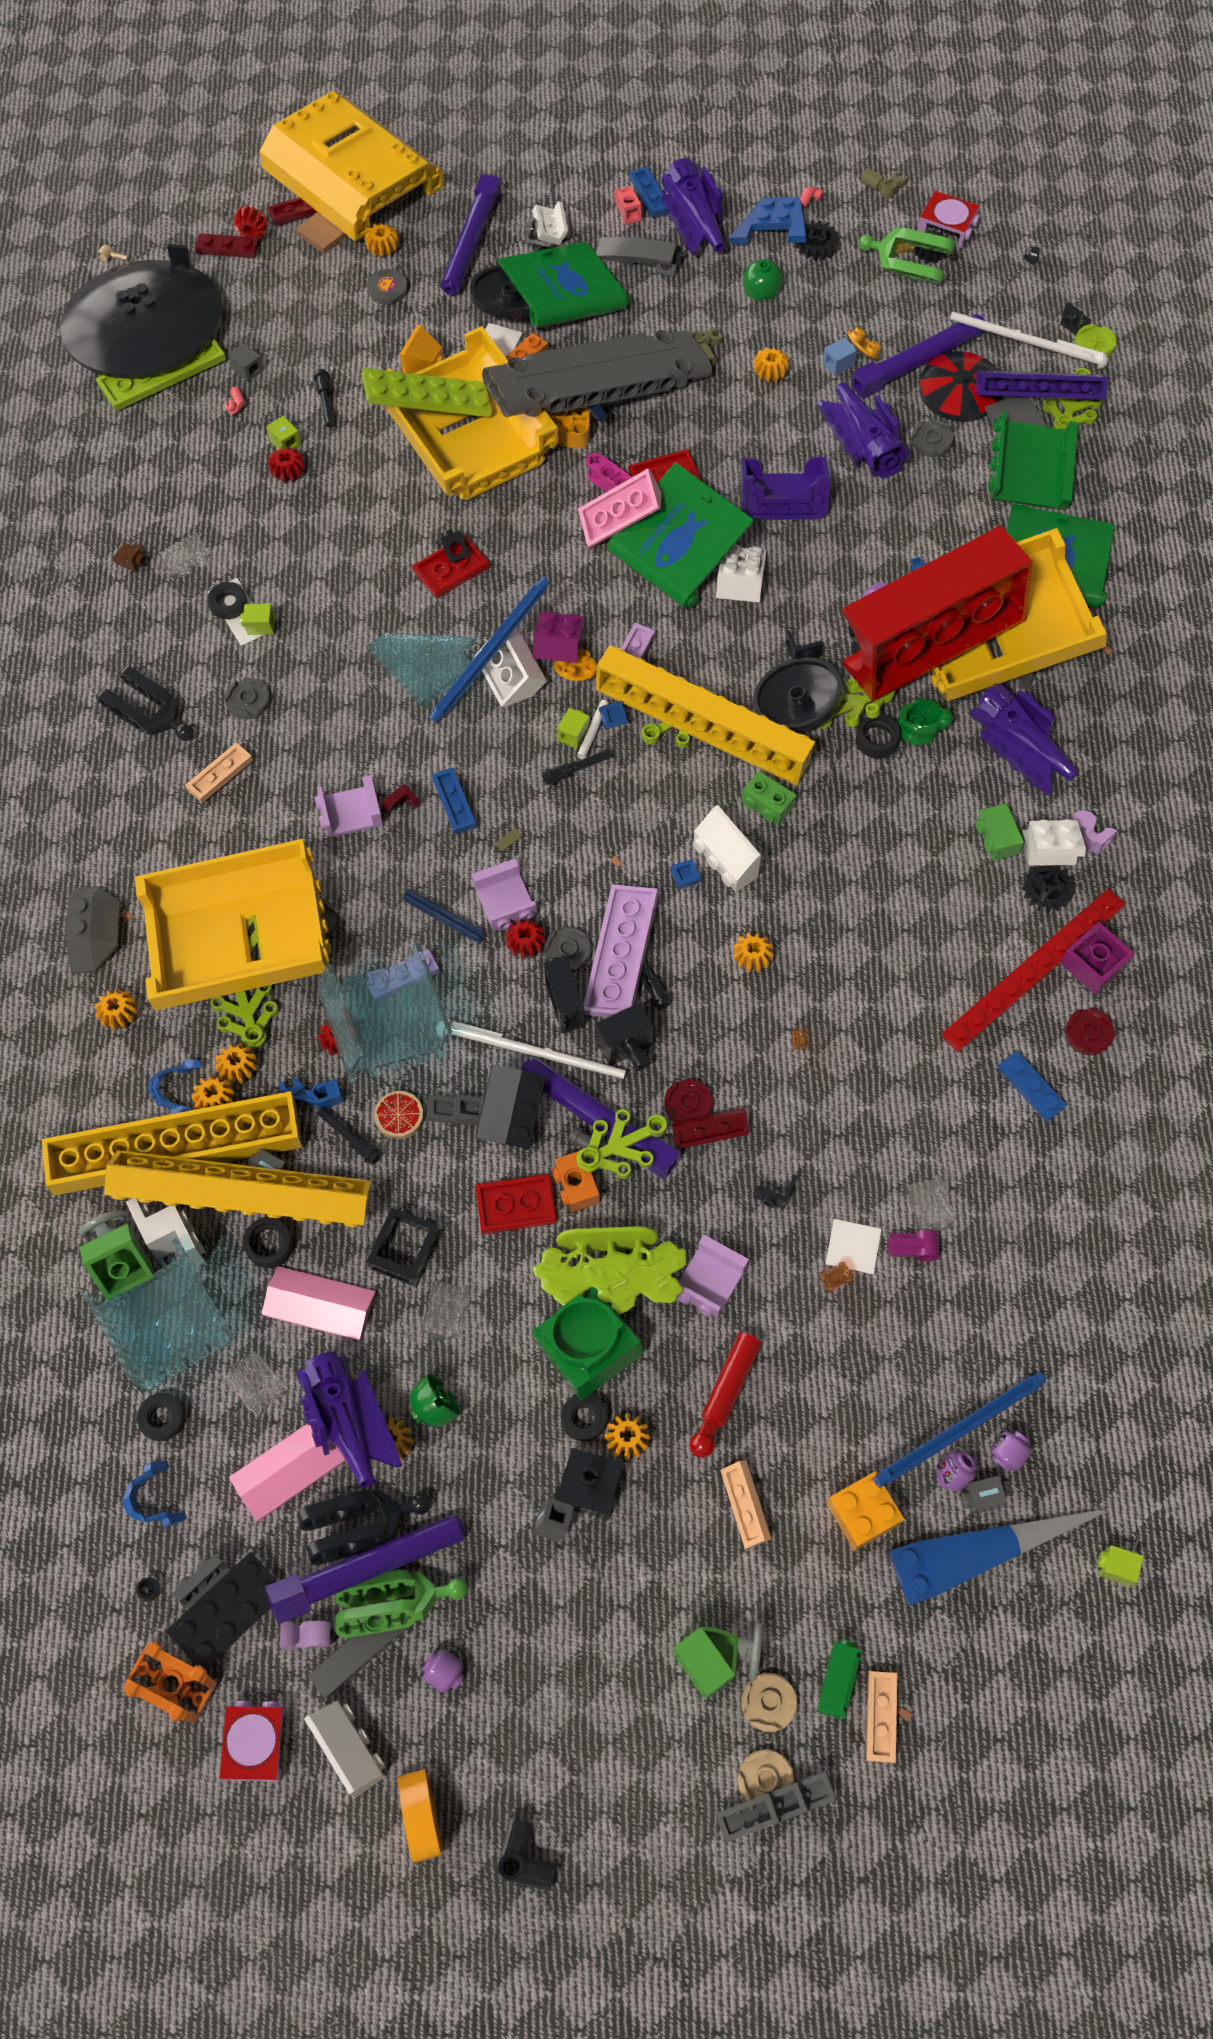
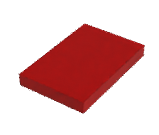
(660, 465)
(442, 576)
(515, 1204)

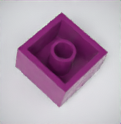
(558, 637)
(1097, 958)

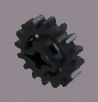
(817, 240)
(1059, 892)

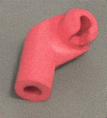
(810, 193)
(237, 402)

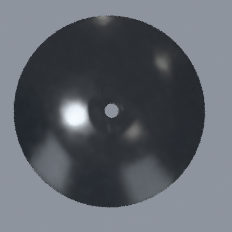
(167, 328)

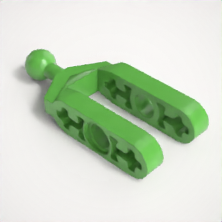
(888, 247)
(414, 1610)

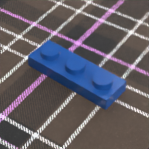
(648, 191)
(453, 801)
(1032, 1086)

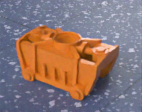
(158, 1696)

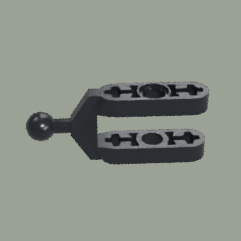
(161, 721)
(360, 1538)

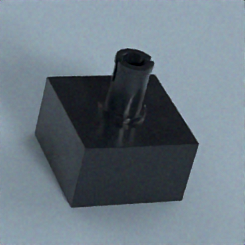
(625, 1036)
(590, 1483)

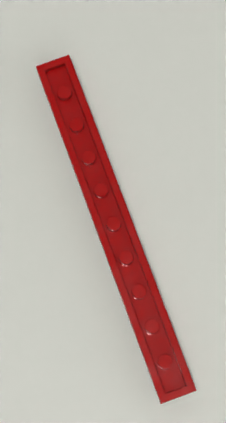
(1029, 972)

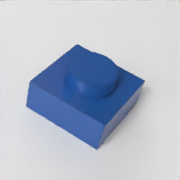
(613, 715)
(685, 874)

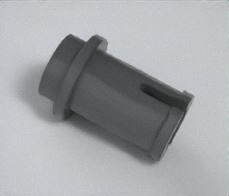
(580, 1138)

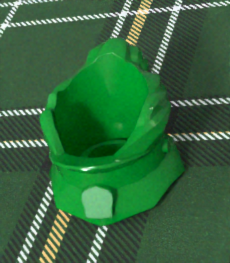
(922, 720)

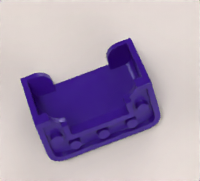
(785, 494)

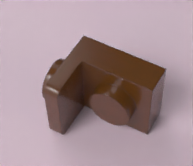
(130, 556)

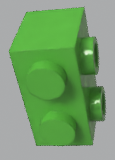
(768, 798)
(999, 832)

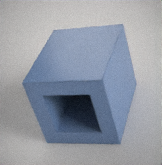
(839, 356)

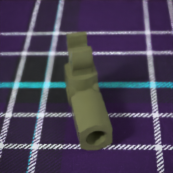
(886, 186)
(704, 339)

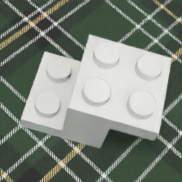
(1053, 842)
(163, 1227)

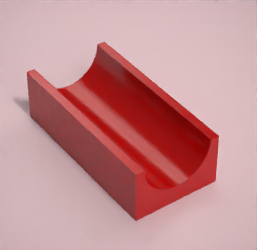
(938, 612)

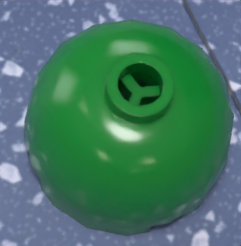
(762, 280)
(432, 1403)

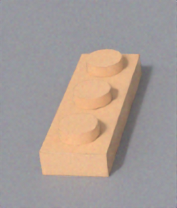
(219, 772)
(745, 1504)
(881, 1717)

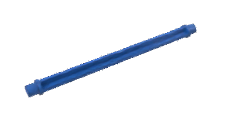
(489, 649)
(960, 1429)

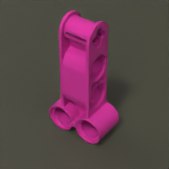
(604, 472)

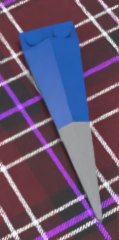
(945, 1562)

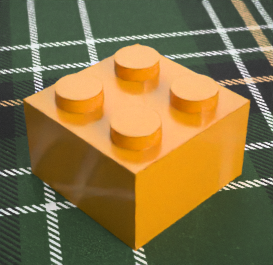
(864, 1511)

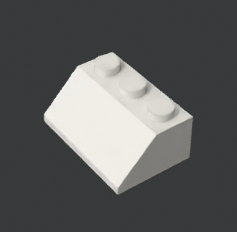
(513, 671)
(727, 849)
(346, 1747)

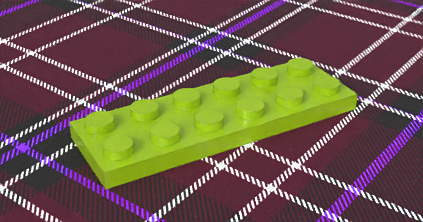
(126, 391)
(426, 392)

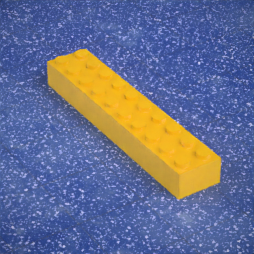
(704, 715)
(206, 1134)
(237, 1188)

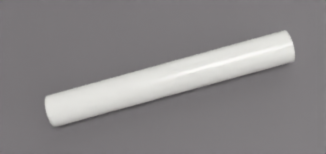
(590, 735)

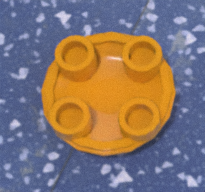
(862, 344)
(582, 670)

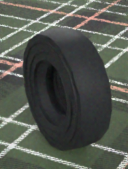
(222, 590)
(145, 1413)
(584, 1433)

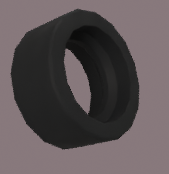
(874, 750)
(261, 1225)

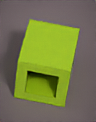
(283, 434)
(258, 619)
(573, 728)
(1120, 1565)

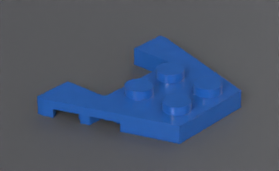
(773, 215)

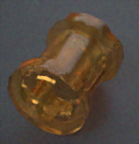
(835, 1277)

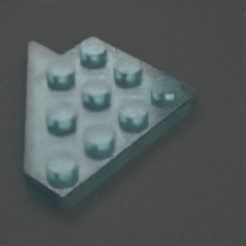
(422, 662)

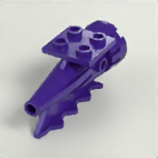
(693, 204)
(866, 432)
(1021, 735)
(346, 1415)

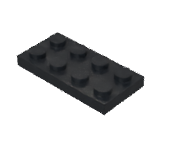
(223, 1612)

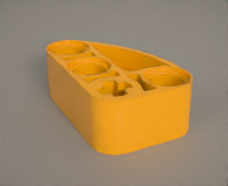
(572, 427)
(420, 1816)

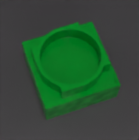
(587, 1342)

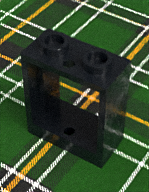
(564, 994)
(393, 1269)

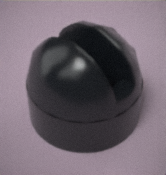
(1031, 254)
(151, 1585)

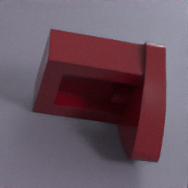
(397, 796)

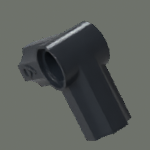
(515, 1846)

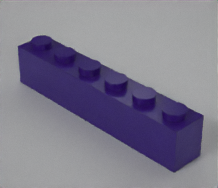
(1041, 384)

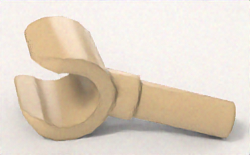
(107, 252)

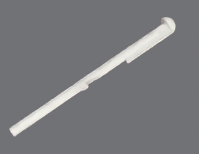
(1060, 347)
(497, 1039)

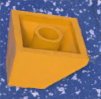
(420, 351)

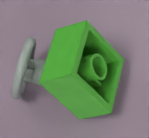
(116, 1256)
(712, 1655)

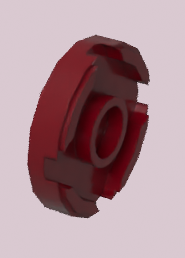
(1089, 1031)
(687, 1100)

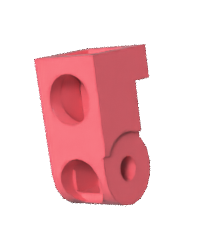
(628, 205)

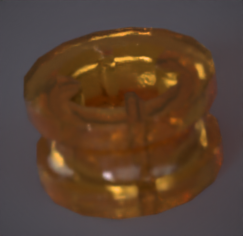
(798, 1039)

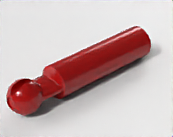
(725, 1393)

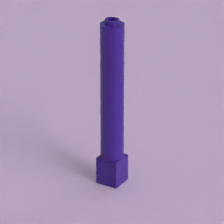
(486, 198)
(873, 376)
(591, 1110)
(293, 1595)

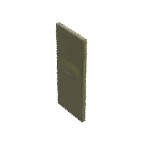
(508, 839)

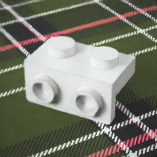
(551, 223)

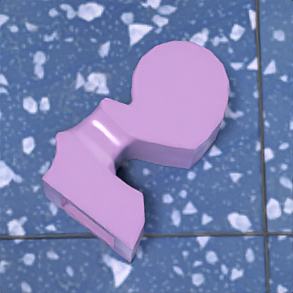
(1093, 841)
(309, 1634)

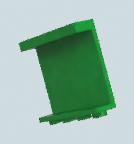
(1032, 463)

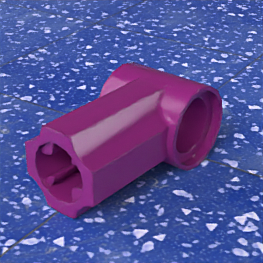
(922, 1245)

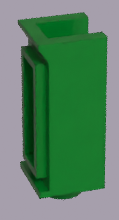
(839, 1679)

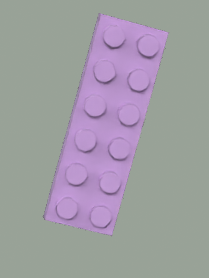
(620, 950)

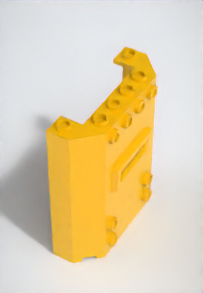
(354, 174)
(484, 450)
(1054, 629)
(200, 924)

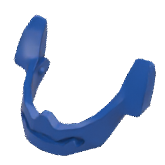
(155, 1081)
(133, 1507)

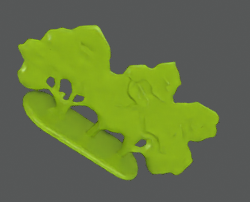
(616, 1275)

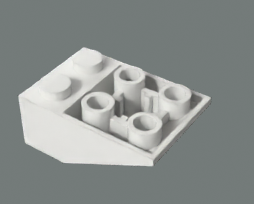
(741, 574)

